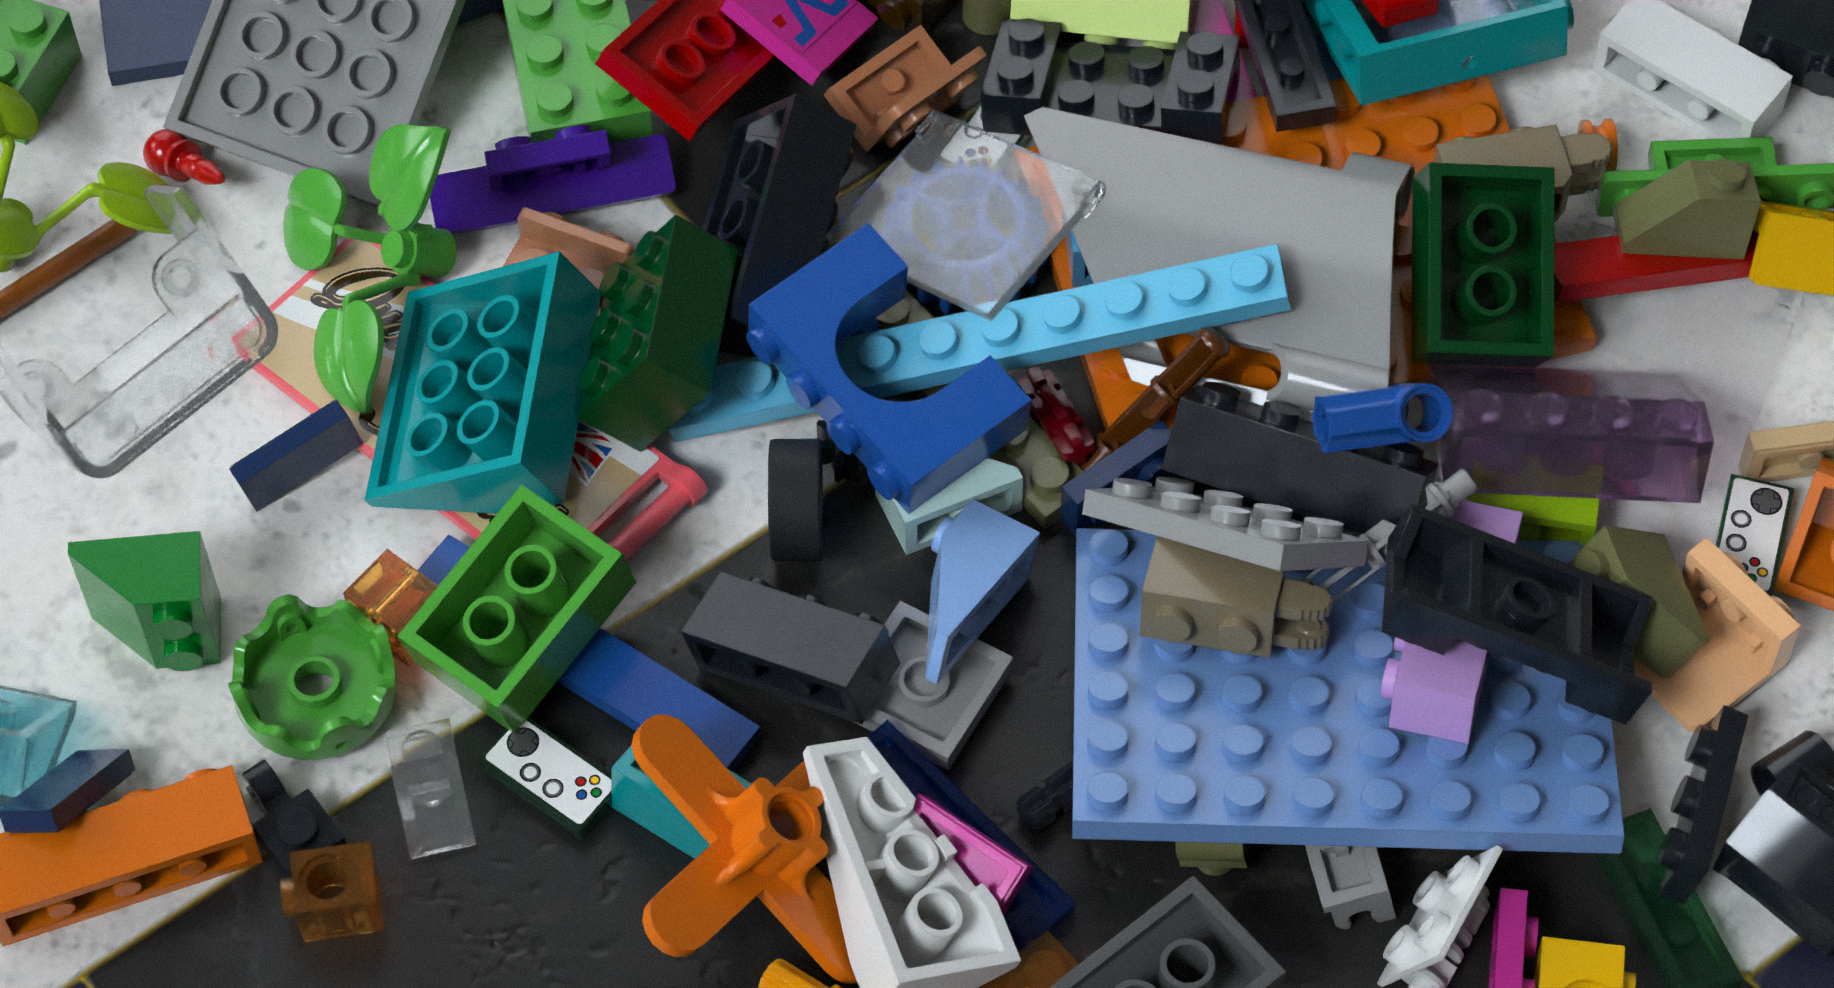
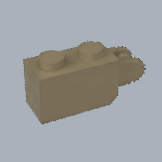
(1576, 158)
(1229, 603)

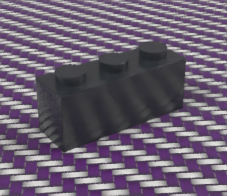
(792, 646)

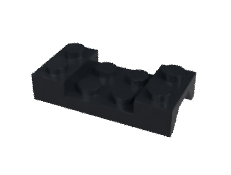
(1140, 87)
(1516, 603)

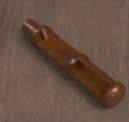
(1162, 393)

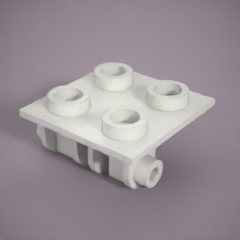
(1446, 919)

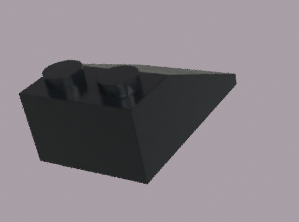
(1796, 38)

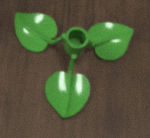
(402, 178)

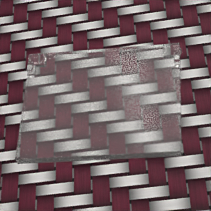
(971, 212)
(1711, 334)

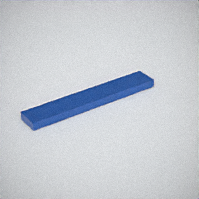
(632, 684)

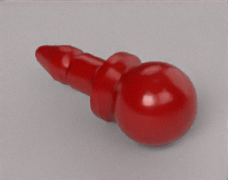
(180, 159)

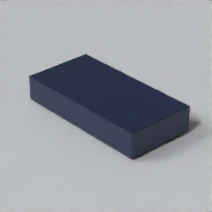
(296, 455)
(67, 791)

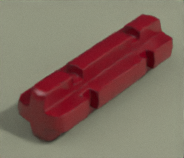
(1057, 415)

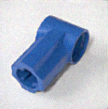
(1379, 417)

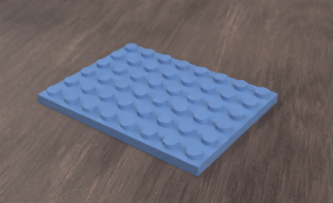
(1301, 741)

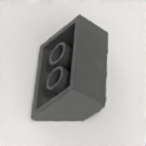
(1179, 944)

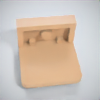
(1747, 642)

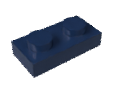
(1136, 460)

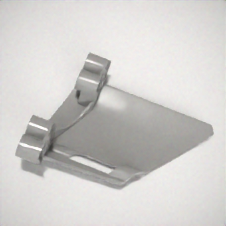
(1201, 200)

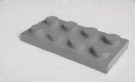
(1223, 526)

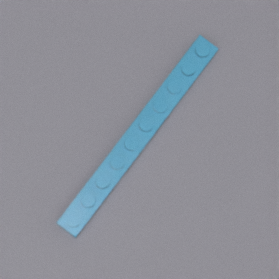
(1020, 336)

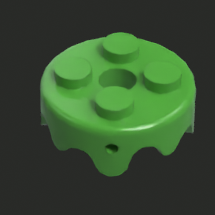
(308, 641)

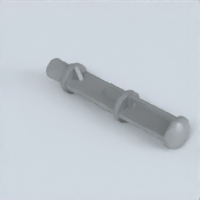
(1441, 499)

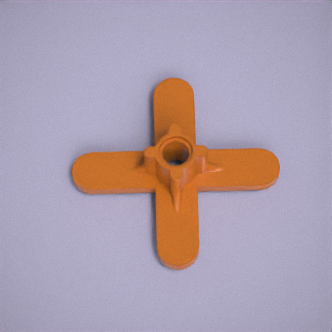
(759, 846)

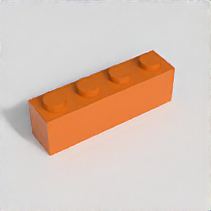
(125, 854)

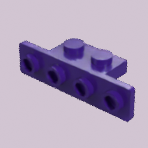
(554, 176)

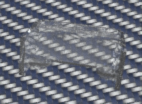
(165, 373)

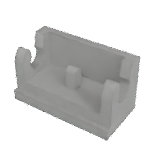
(1350, 882)

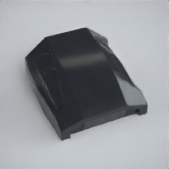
(1787, 855)

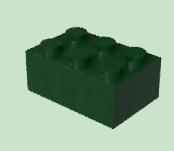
(1483, 265)
(657, 333)

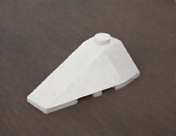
(896, 886)

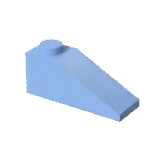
(976, 573)

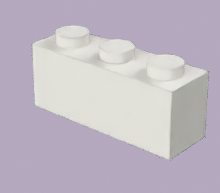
(1691, 71)

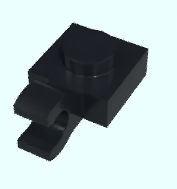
(288, 822)

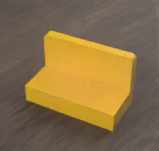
(1794, 248)

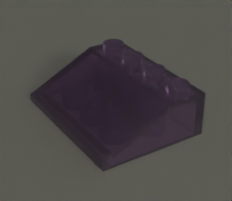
(1574, 432)

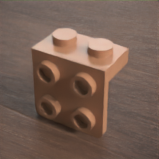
(902, 88)

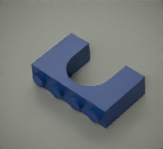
(906, 446)

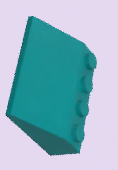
(485, 389)

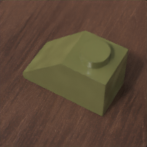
(1691, 212)
(1647, 565)

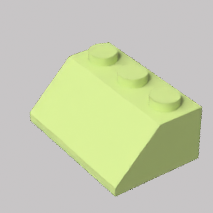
(1109, 20)

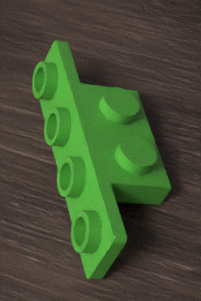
(1786, 184)

